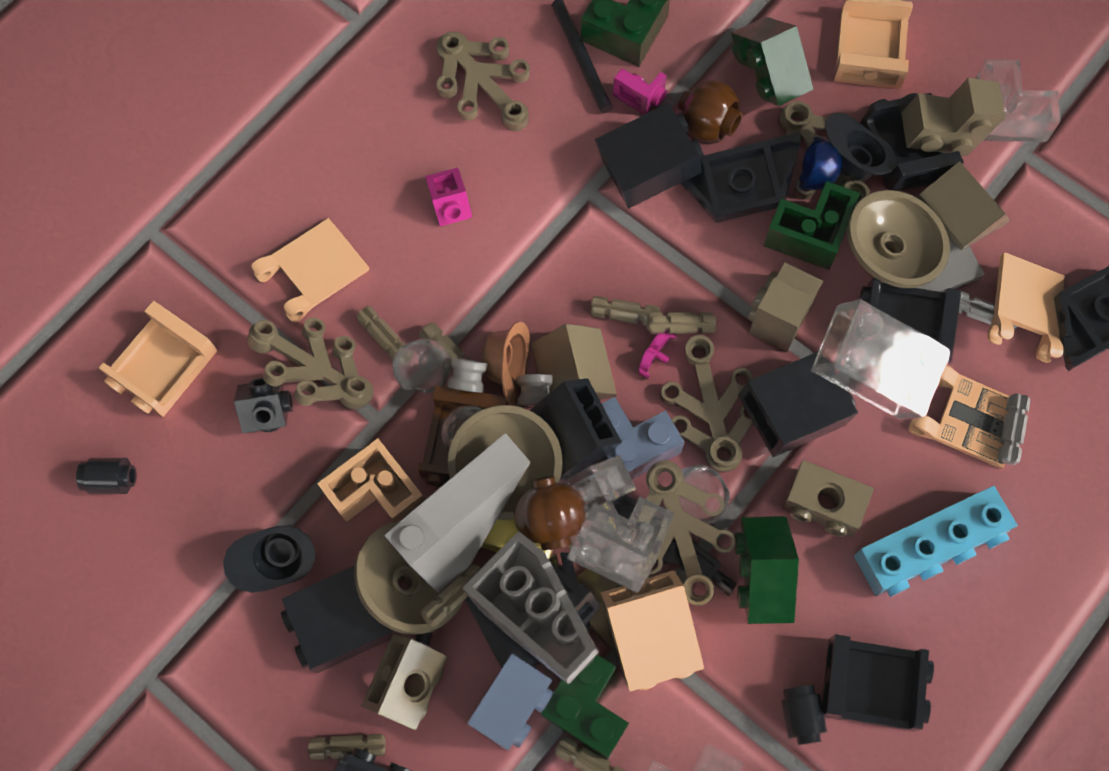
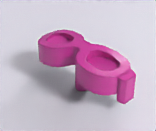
(653, 351)

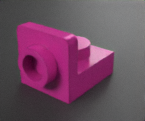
(637, 93)
(449, 196)

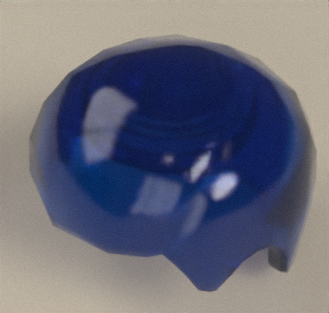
(820, 164)

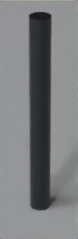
(582, 56)

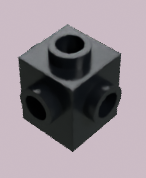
(262, 406)

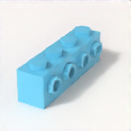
(934, 541)

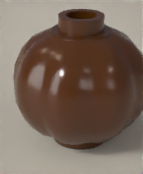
(711, 110)
(549, 513)

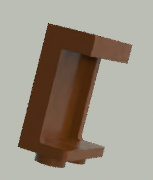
(446, 399)

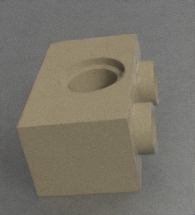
(848, 495)
(386, 692)

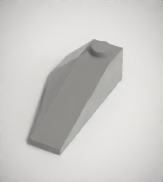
(451, 524)
(532, 607)

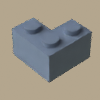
(645, 443)
(510, 703)

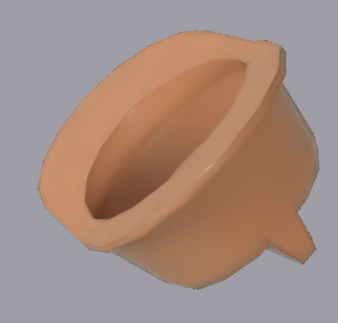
(507, 358)

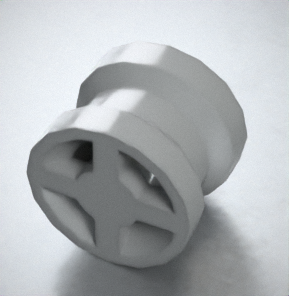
(467, 375)
(533, 388)

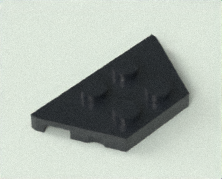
(745, 178)
(1084, 319)

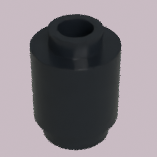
(106, 475)
(803, 714)

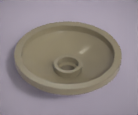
(898, 239)
(527, 432)
(376, 581)

